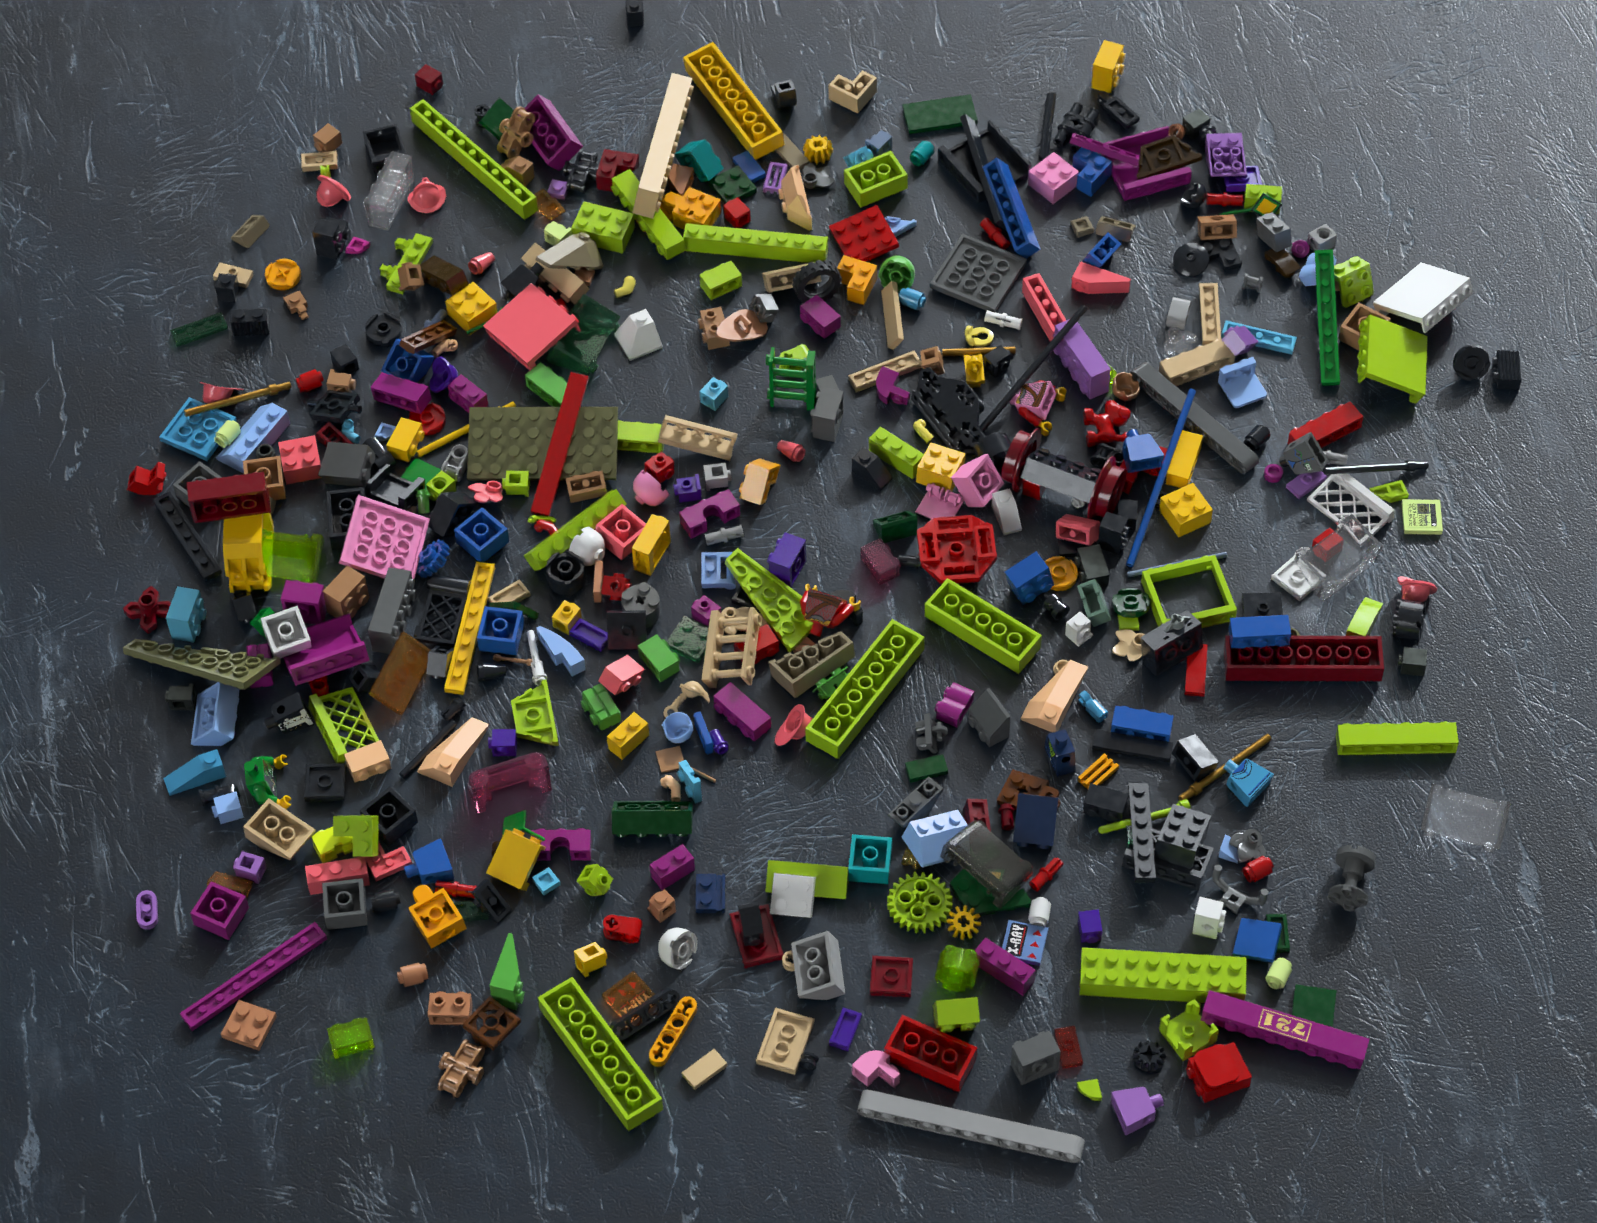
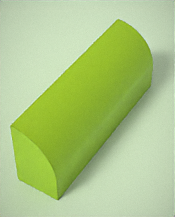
(829, 883)

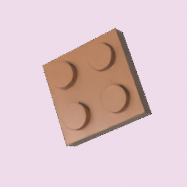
(248, 1025)

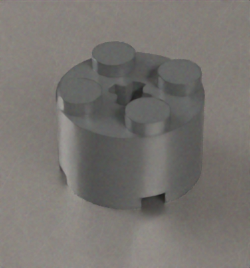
(642, 598)

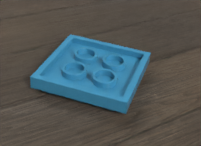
(196, 432)

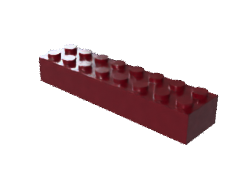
(1308, 660)

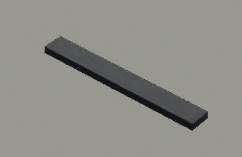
(981, 160)

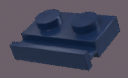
(710, 893)

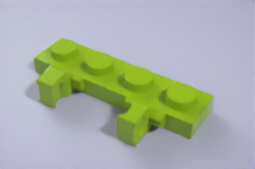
(413, 251)

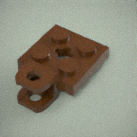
(1022, 781)

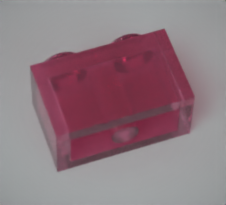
(880, 561)

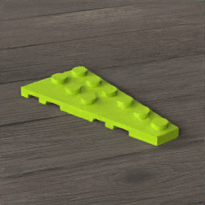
(772, 597)

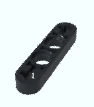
(642, 1011)

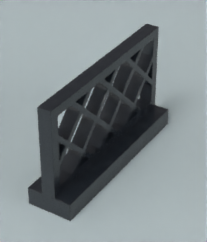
(1172, 872)

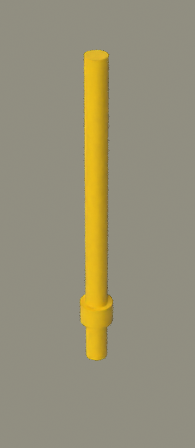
(450, 437)

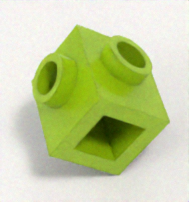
(595, 880)

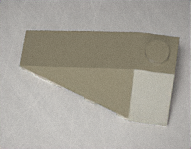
(573, 252)

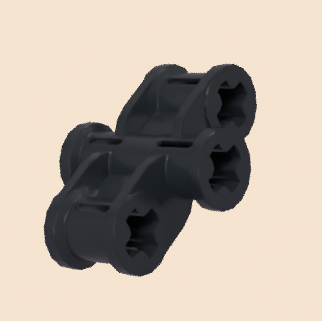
(581, 171)

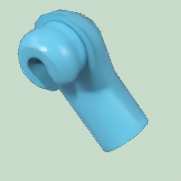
(348, 431)

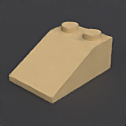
(277, 830)

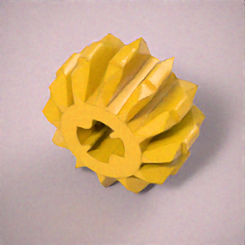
(818, 149)
(969, 918)

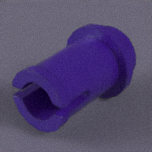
(720, 745)

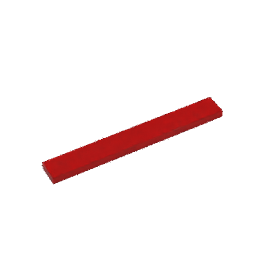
(559, 444)

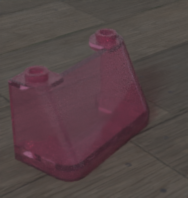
(529, 767)

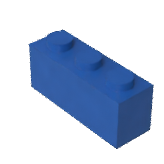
(1259, 631)
(1142, 723)

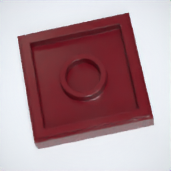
(891, 976)

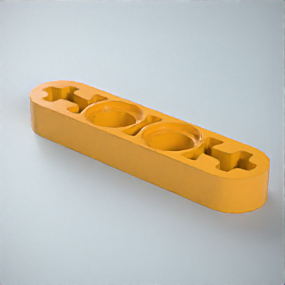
(675, 1032)

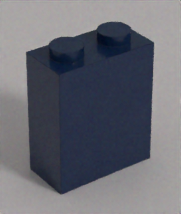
(1035, 820)

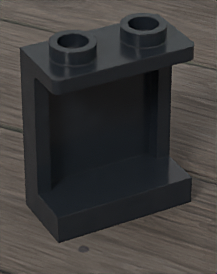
(393, 489)

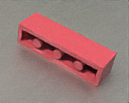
(1042, 304)

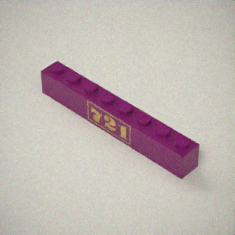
(1284, 1030)

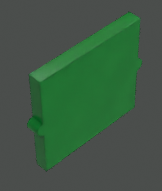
(420, 469)

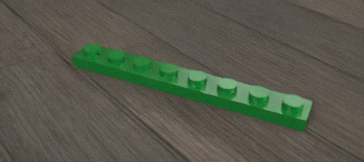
(1327, 317)

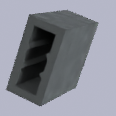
(347, 464)

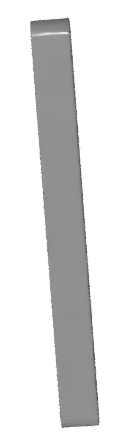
(971, 1126)

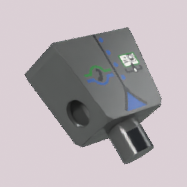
(1304, 455)

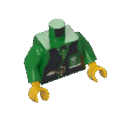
(261, 779)

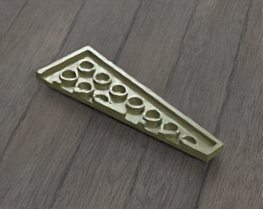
(209, 663)

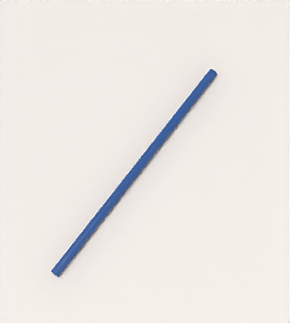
(1161, 477)

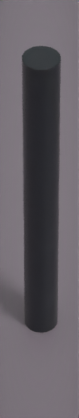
(427, 749)

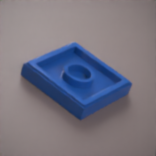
(1257, 940)

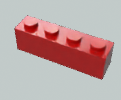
(1330, 425)

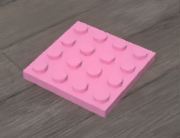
(383, 538)

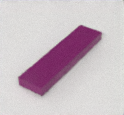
(1104, 149)

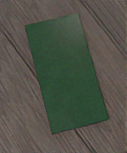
(938, 113)

